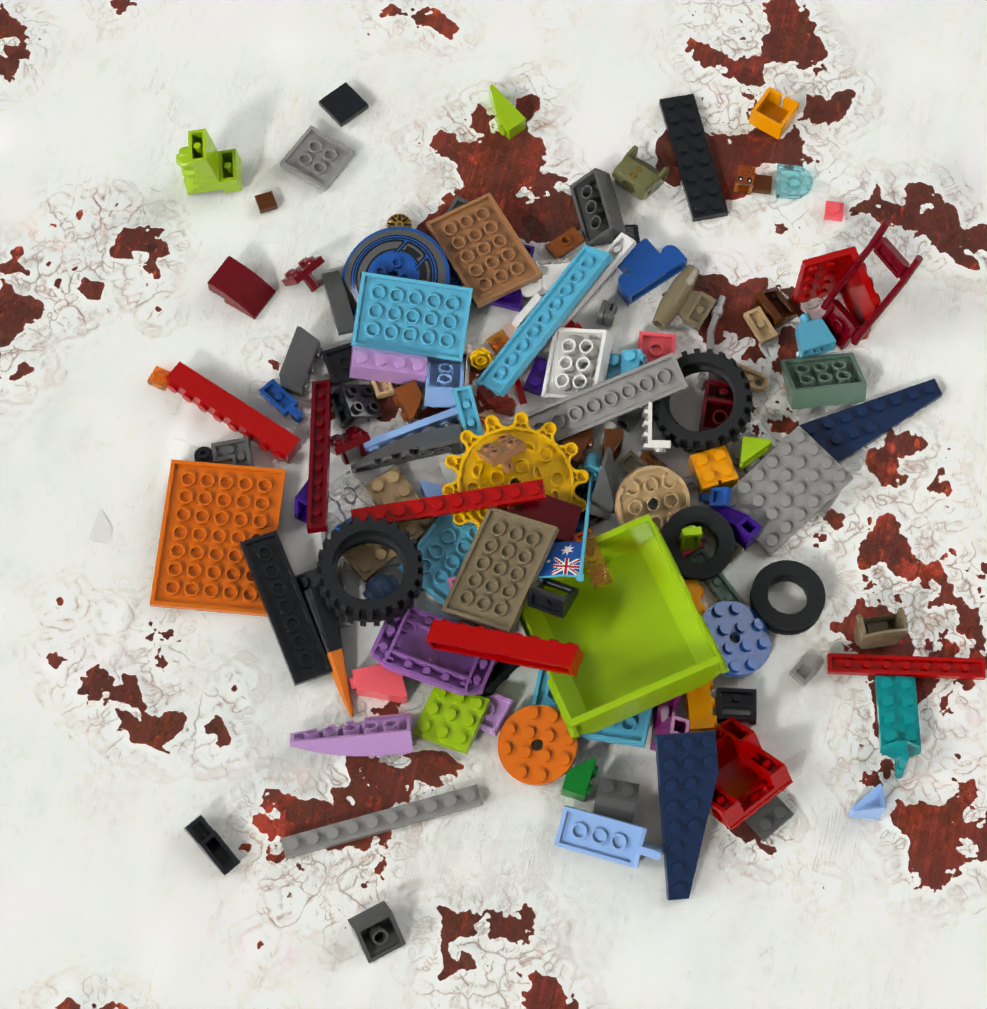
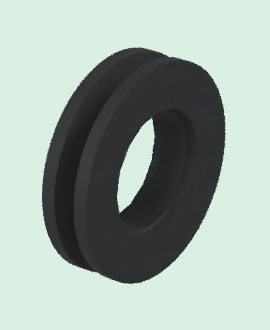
(716, 525)
(798, 574)

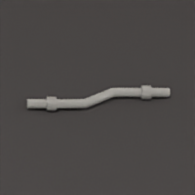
(716, 314)

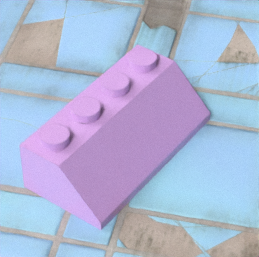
(387, 366)

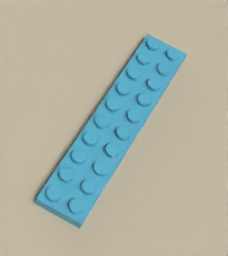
(544, 320)

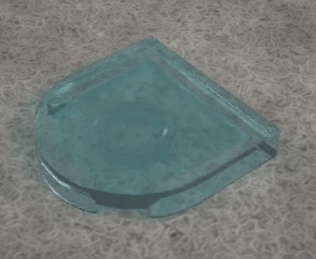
(792, 181)

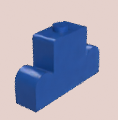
(647, 269)

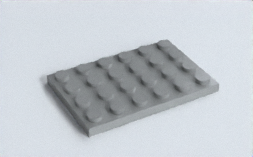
(788, 488)

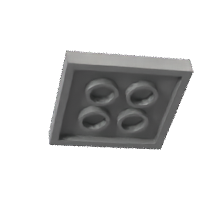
(317, 158)

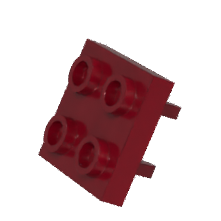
(350, 439)

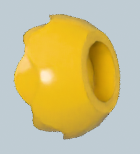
(479, 363)

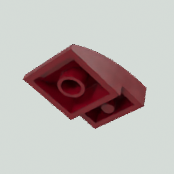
(241, 287)
(716, 404)

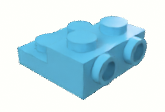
(624, 362)

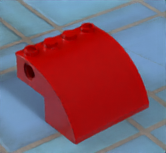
(746, 774)

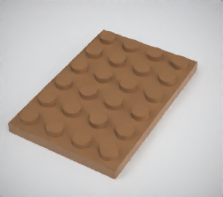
(484, 250)

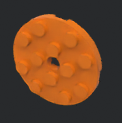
(516, 747)

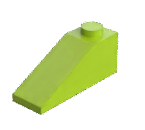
(508, 118)

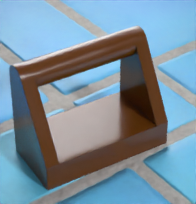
(777, 320)
(614, 439)

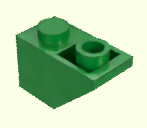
(578, 780)

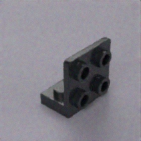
(355, 402)

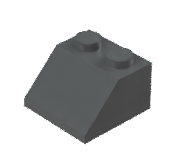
(376, 931)

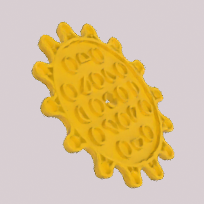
(541, 460)

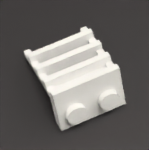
(658, 447)

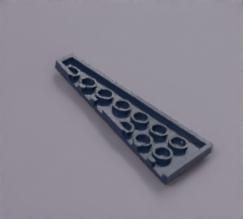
(862, 424)

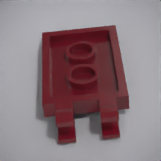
(552, 512)

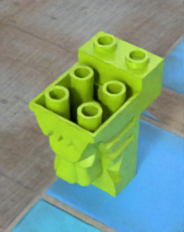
(208, 168)

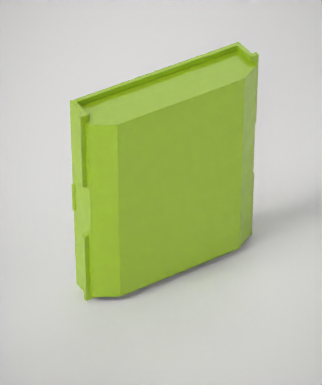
(635, 633)

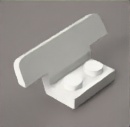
(550, 271)

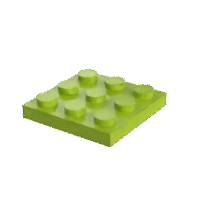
(451, 719)

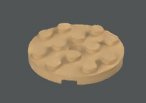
(649, 483)

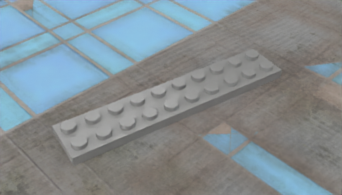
(610, 398)

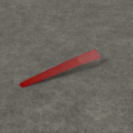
(522, 399)

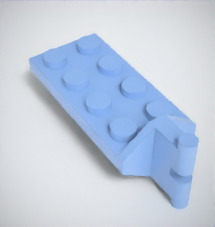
(605, 837)

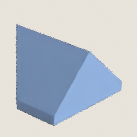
(871, 805)

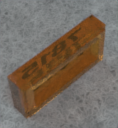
(651, 459)

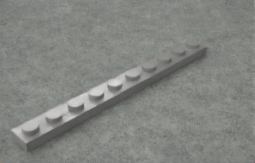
(381, 821)

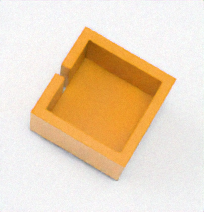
(770, 117)
(712, 467)

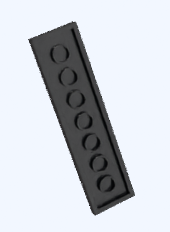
(693, 157)
(285, 608)

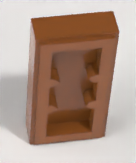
(565, 243)

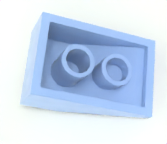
(440, 380)

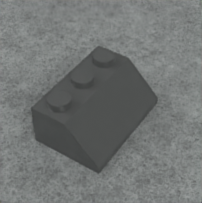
(300, 362)

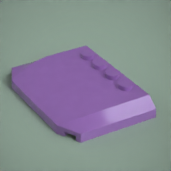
(404, 650)

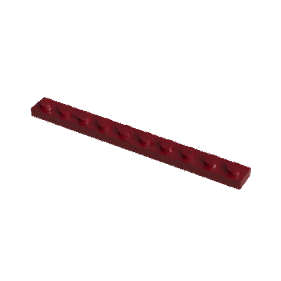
(319, 457)

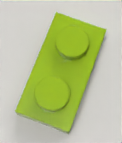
(690, 538)

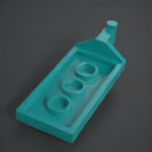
(898, 719)

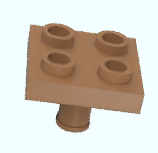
(502, 451)

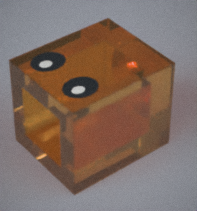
(744, 179)

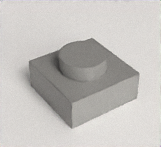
(803, 672)

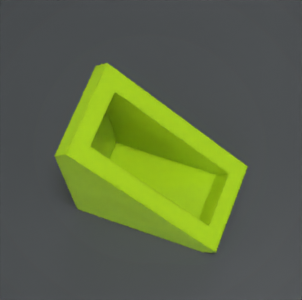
(752, 449)

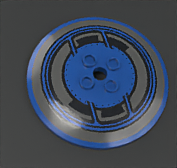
(395, 251)

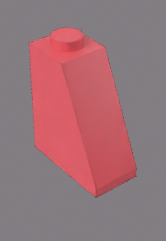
(379, 684)

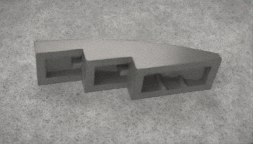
(338, 302)

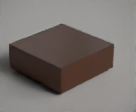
(762, 184)
(266, 202)

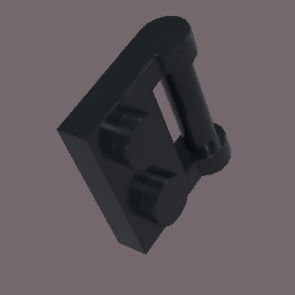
(737, 700)

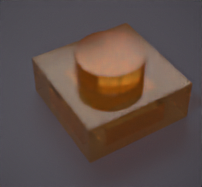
(497, 341)
(158, 378)

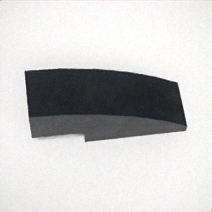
(212, 845)

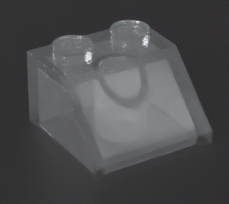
(347, 494)

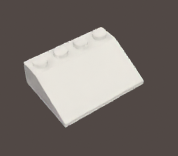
(576, 361)

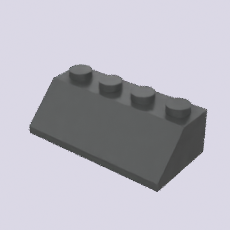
(597, 208)

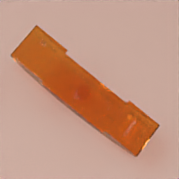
(594, 560)

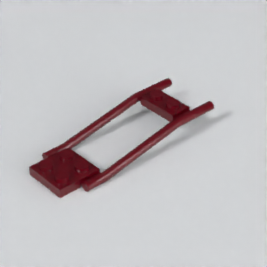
(837, 317)

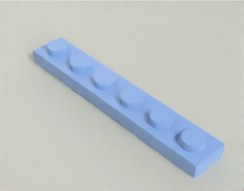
(436, 420)

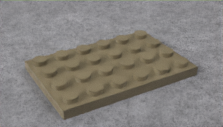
(500, 570)

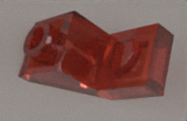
(499, 404)

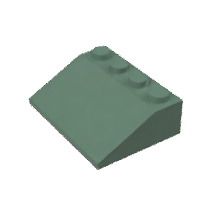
(823, 381)

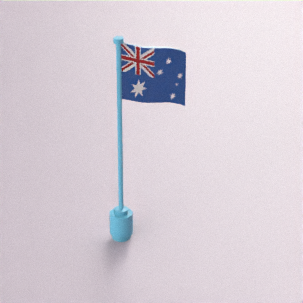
(567, 558)

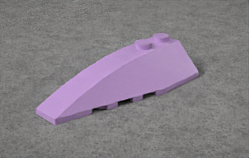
(372, 737)

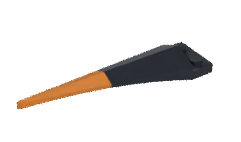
(329, 632)

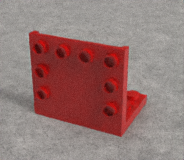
(823, 272)

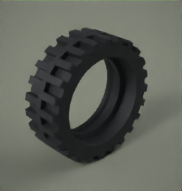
(729, 429)
(370, 533)

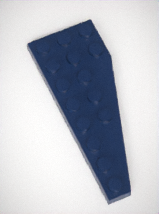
(686, 788)

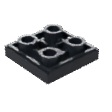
(343, 104)

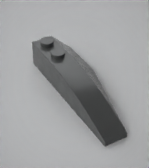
(414, 447)

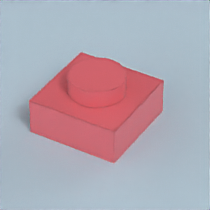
(834, 211)

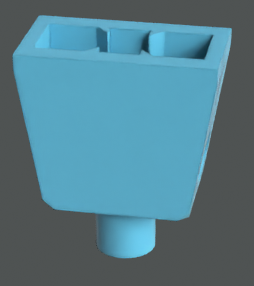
(813, 337)

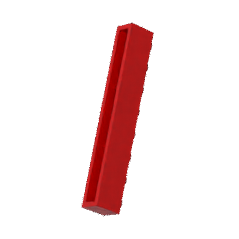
(233, 412)
(505, 647)

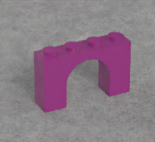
(666, 722)

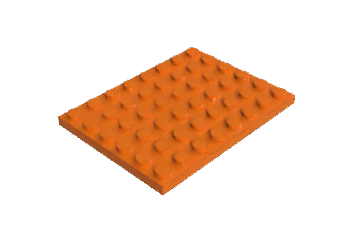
(203, 522)

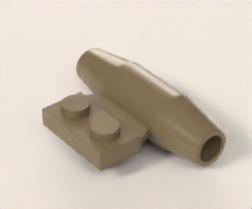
(683, 301)

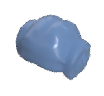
(380, 586)

